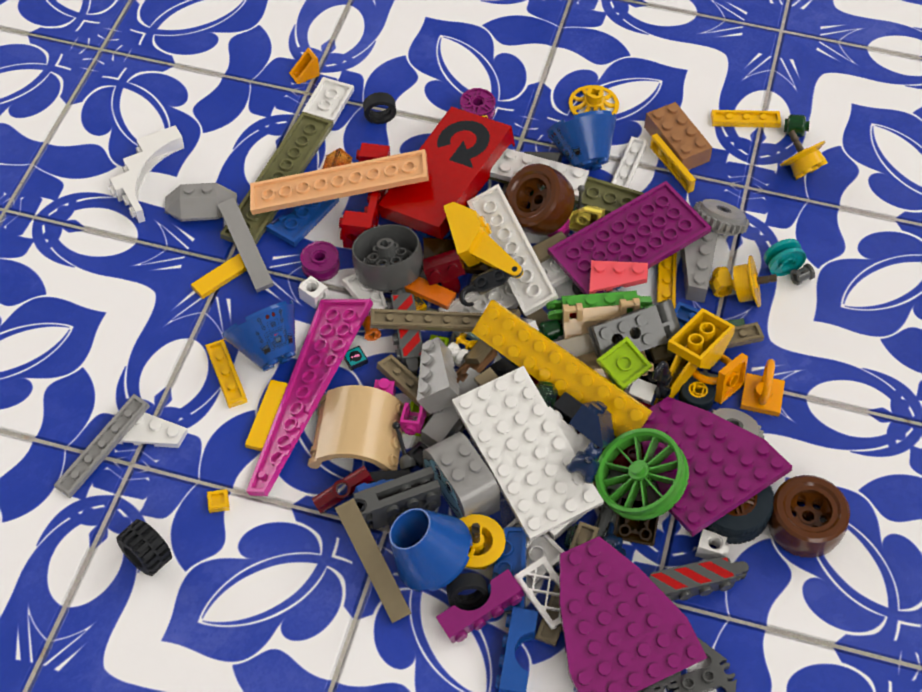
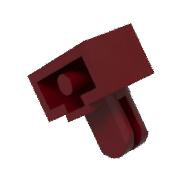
(444, 269)

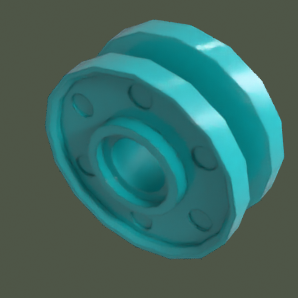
(784, 257)

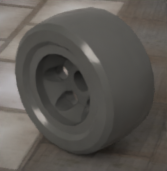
(385, 246)

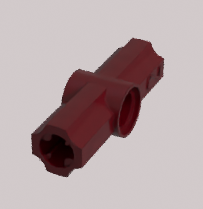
(331, 497)

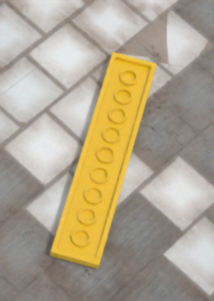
(555, 365)

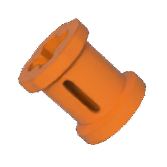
(368, 331)

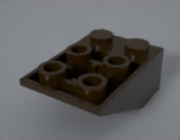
(634, 530)

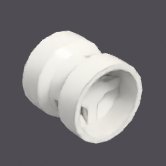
(458, 354)

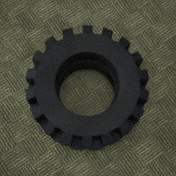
(144, 547)

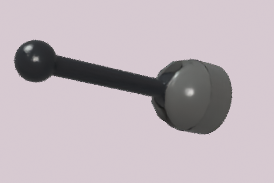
(406, 461)

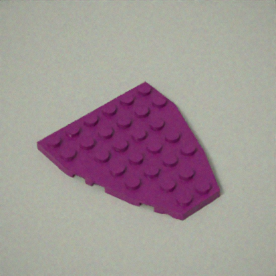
(722, 458)
(619, 623)

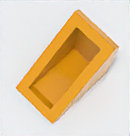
(306, 67)

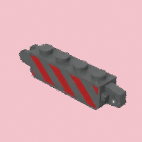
(408, 341)
(699, 578)

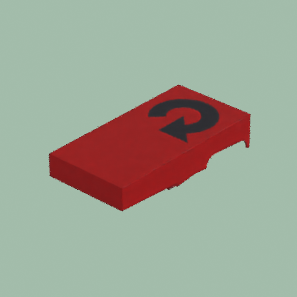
(458, 164)

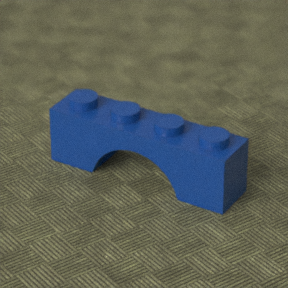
(521, 629)

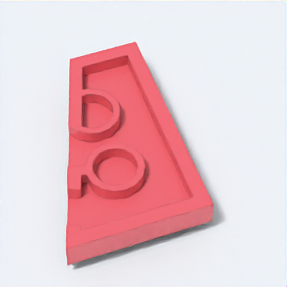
(613, 274)

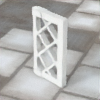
(529, 591)

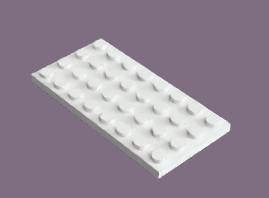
(526, 452)

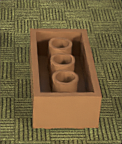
(679, 135)

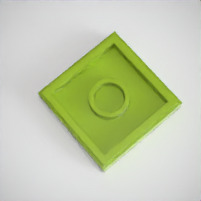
(624, 363)

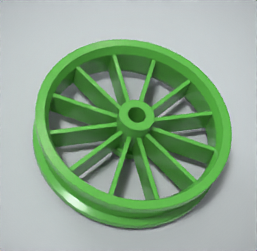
(642, 473)

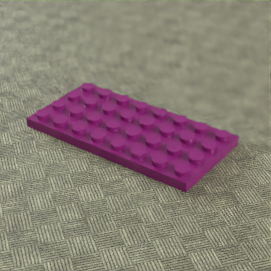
(639, 232)

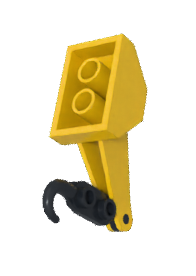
(476, 246)
(699, 343)

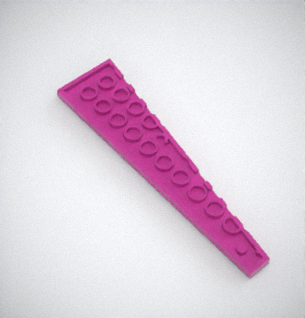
(321, 354)

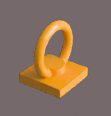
(729, 378)
(763, 393)

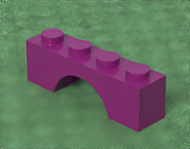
(459, 622)

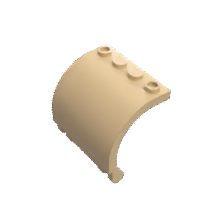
(591, 316)
(357, 425)

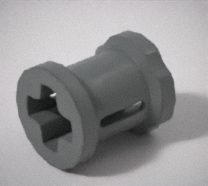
(802, 274)

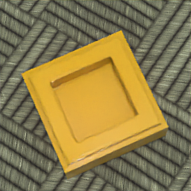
(218, 501)

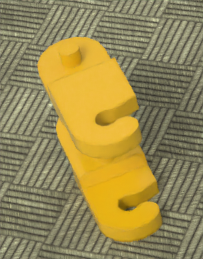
(462, 339)

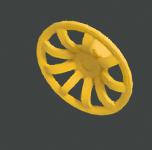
(593, 99)

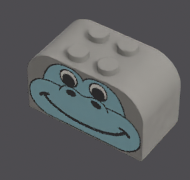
(463, 477)

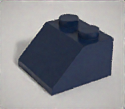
(594, 423)

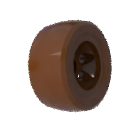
(549, 207)
(805, 532)

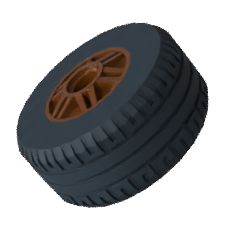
(746, 520)

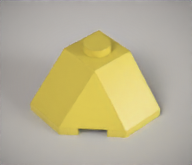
(585, 216)

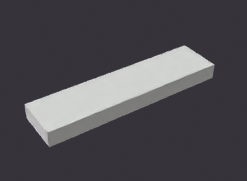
(629, 162)

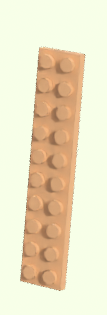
(339, 182)

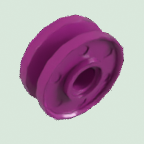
(478, 102)
(320, 260)

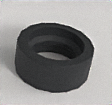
(379, 99)
(464, 582)

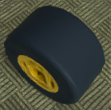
(697, 394)

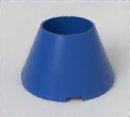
(429, 548)

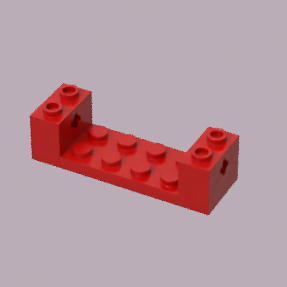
(354, 222)

